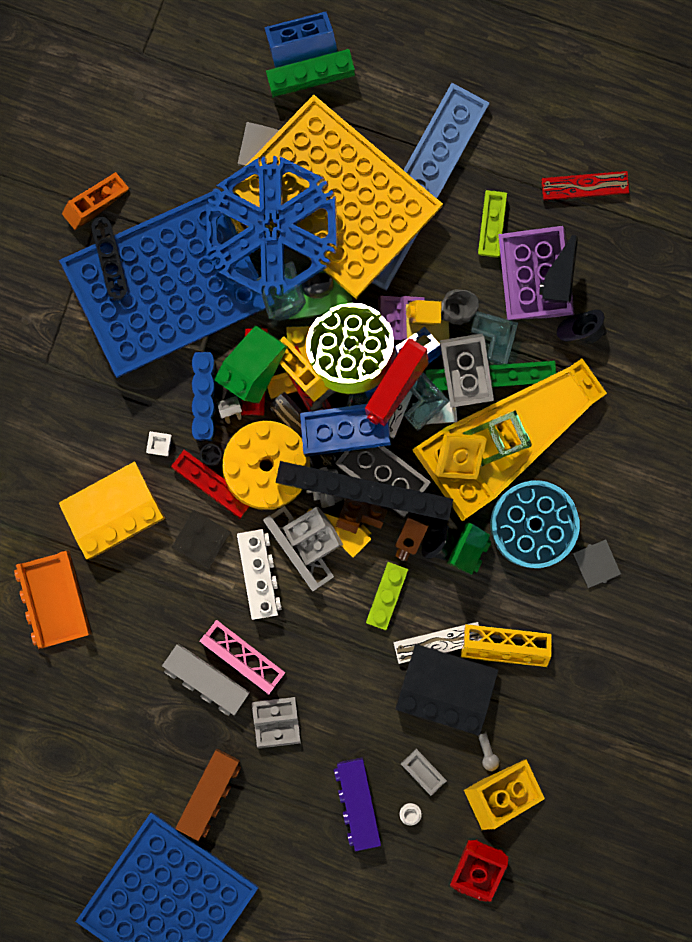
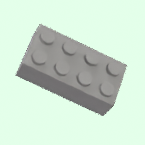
(381, 466)

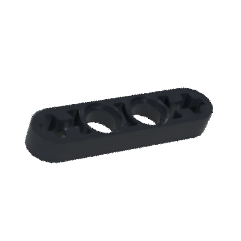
(111, 258)

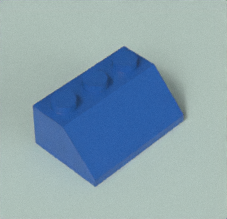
(301, 39)

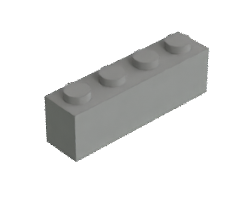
(205, 679)

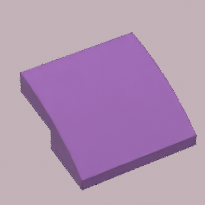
(394, 312)

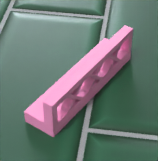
(235, 662)

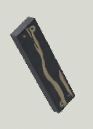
(289, 414)

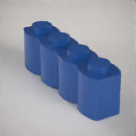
(204, 390)

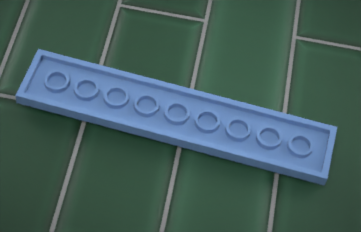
(439, 153)

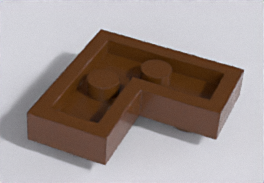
(356, 512)

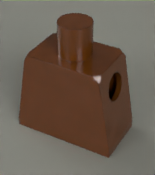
(411, 535)

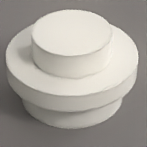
(410, 814)

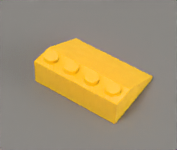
(111, 511)

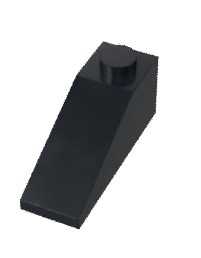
(559, 279)

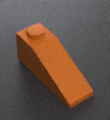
(94, 200)

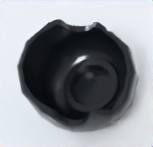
(318, 286)

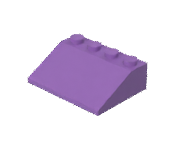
(525, 262)

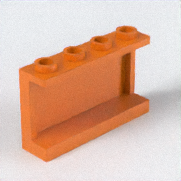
(52, 600)

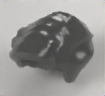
(459, 306)

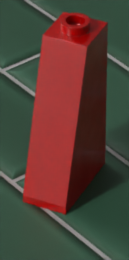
(397, 382)

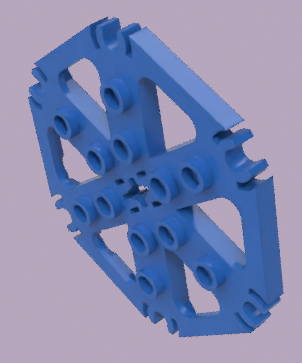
(259, 217)

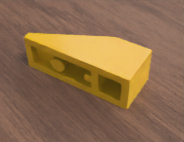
(302, 372)
(351, 542)

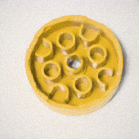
(242, 461)

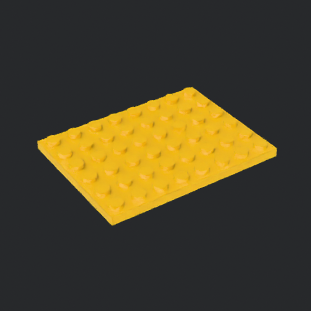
(376, 199)

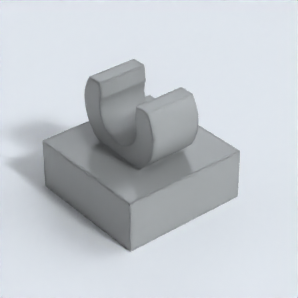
(229, 407)

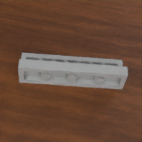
(291, 553)

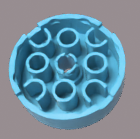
(512, 529)

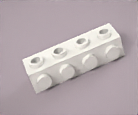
(257, 574)

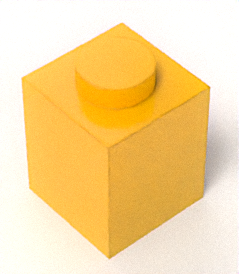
(424, 312)

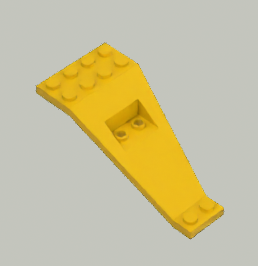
(545, 414)

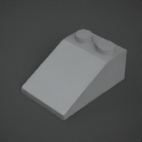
(466, 370)

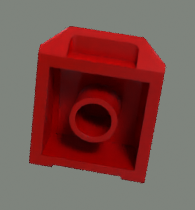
(479, 871)

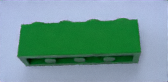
(310, 73)

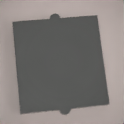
(596, 563)

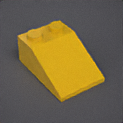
(504, 795)

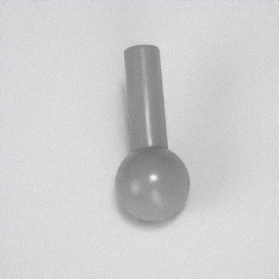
(490, 761)

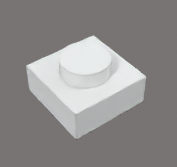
(159, 443)

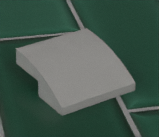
(254, 140)
(312, 536)
(276, 722)

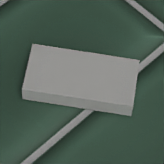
(423, 772)

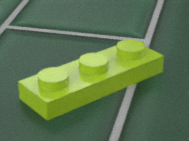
(492, 223)
(387, 596)

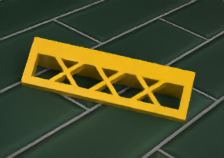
(506, 650)

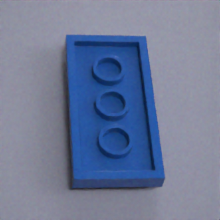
(341, 431)

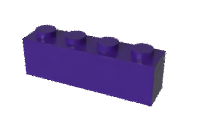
(358, 803)

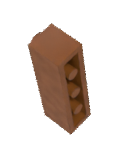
(207, 795)

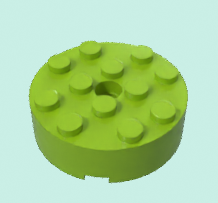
(349, 327)

